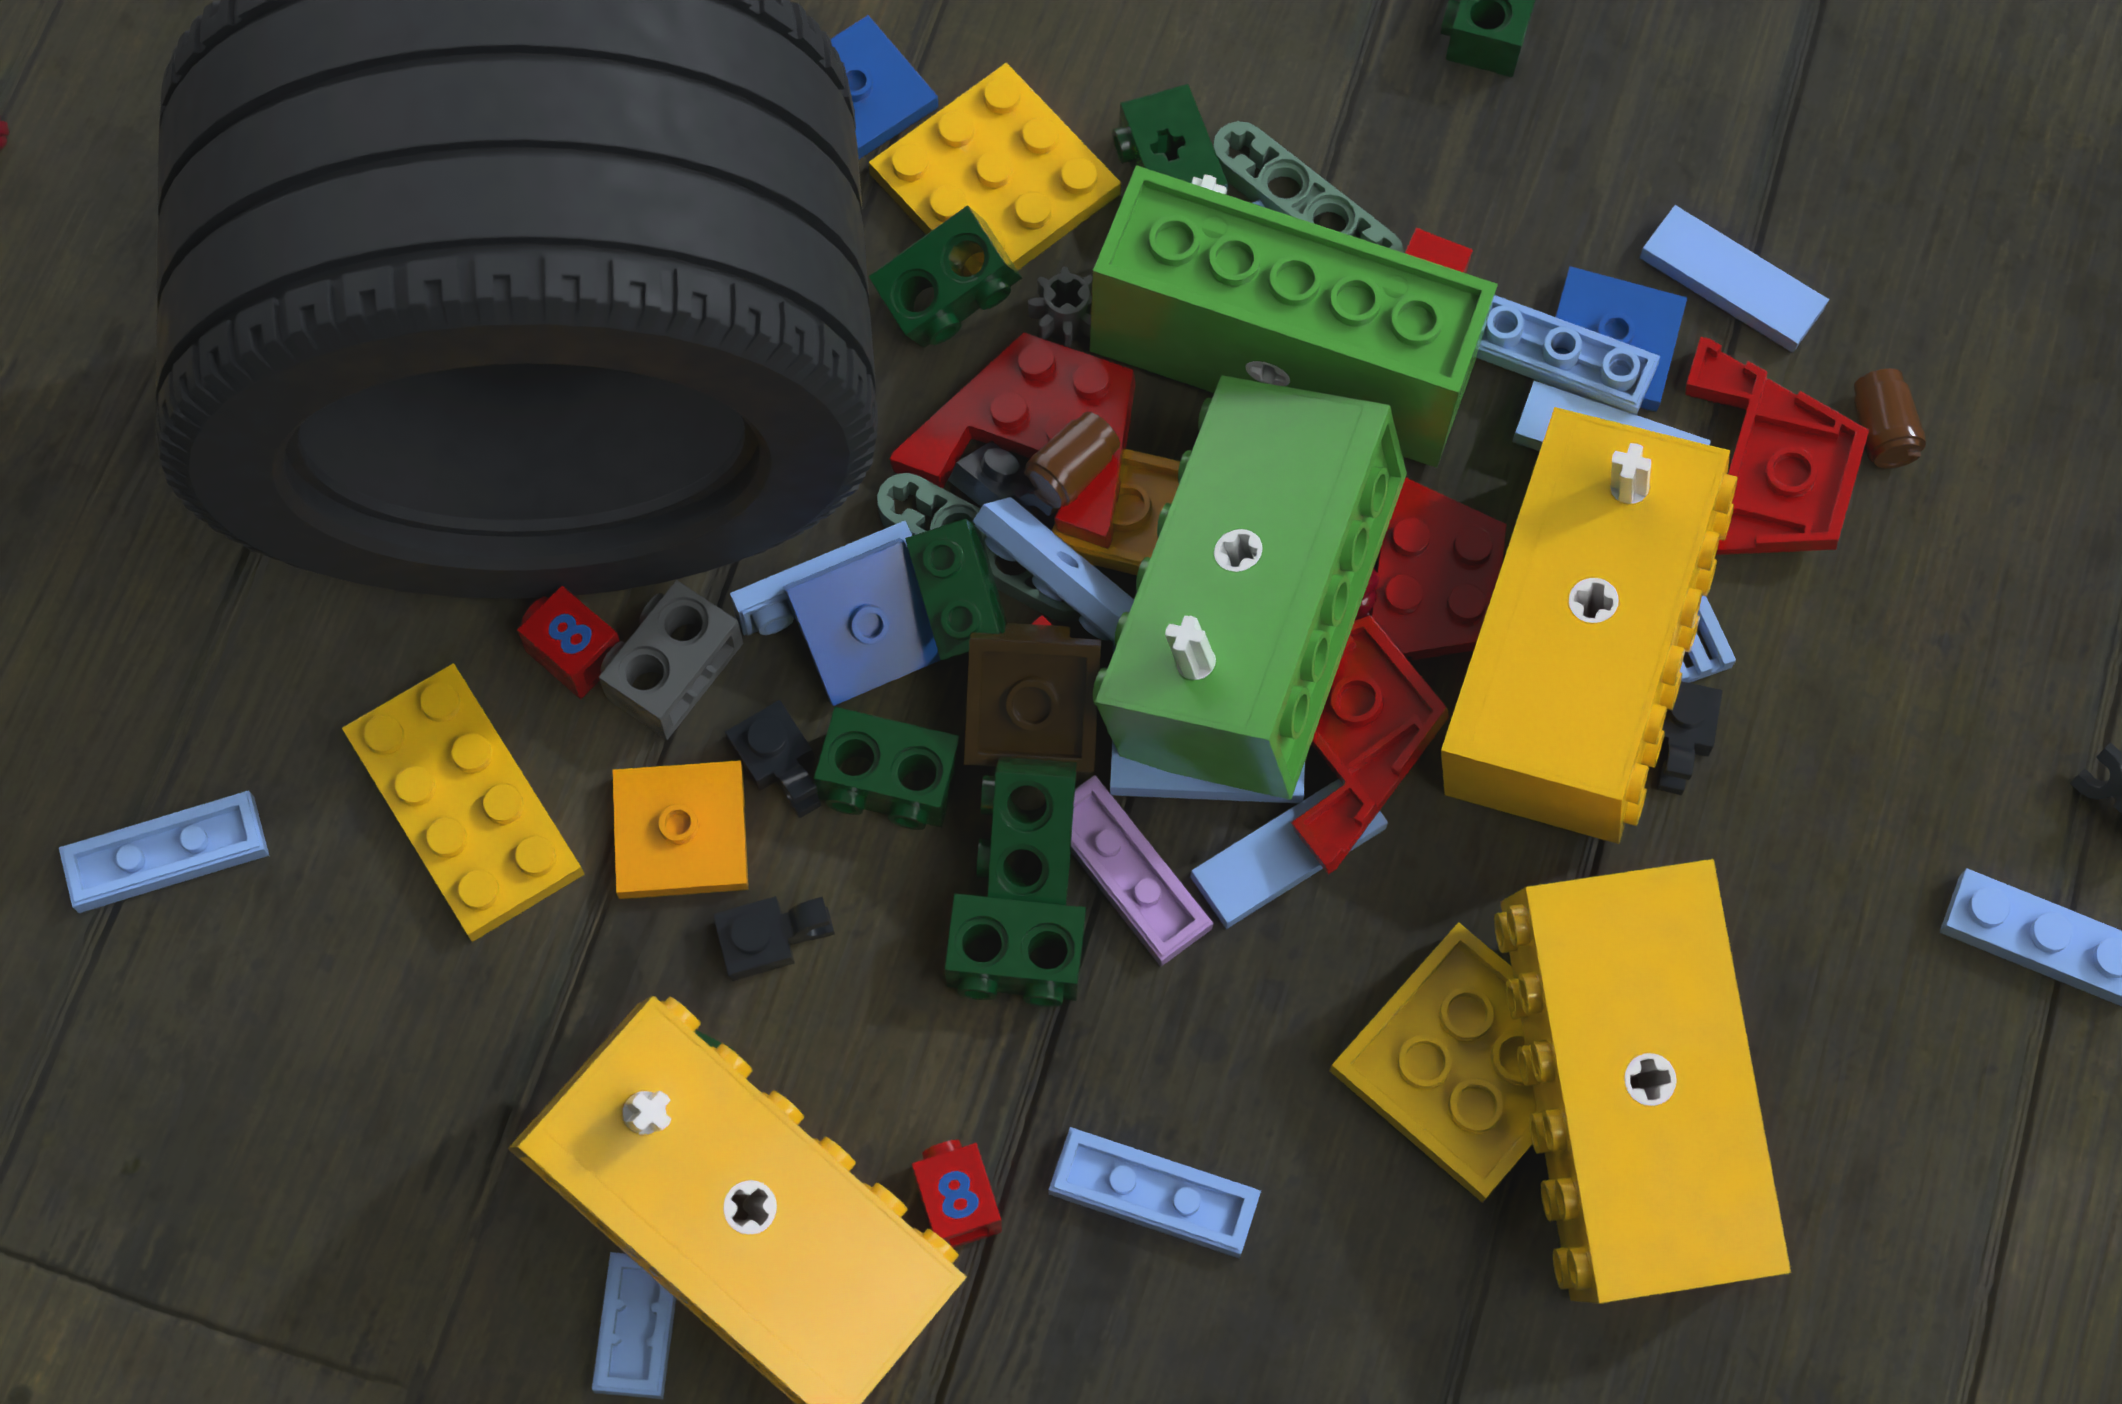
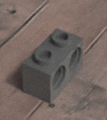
(685, 665)

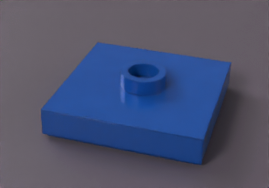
(882, 84)
(1628, 314)
(864, 621)

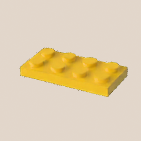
(463, 802)

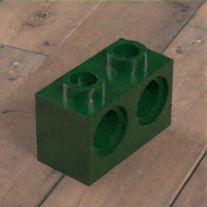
(1486, 49)
(939, 263)
(956, 587)
(895, 752)
(1042, 830)
(1017, 930)

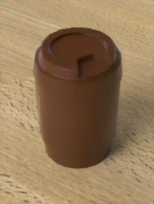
(1890, 415)
(1072, 460)

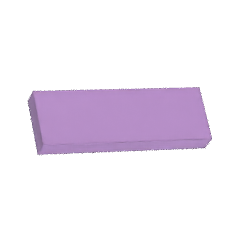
(1133, 875)

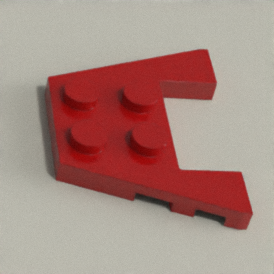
(1020, 407)
(1790, 460)
(1436, 573)
(1369, 736)

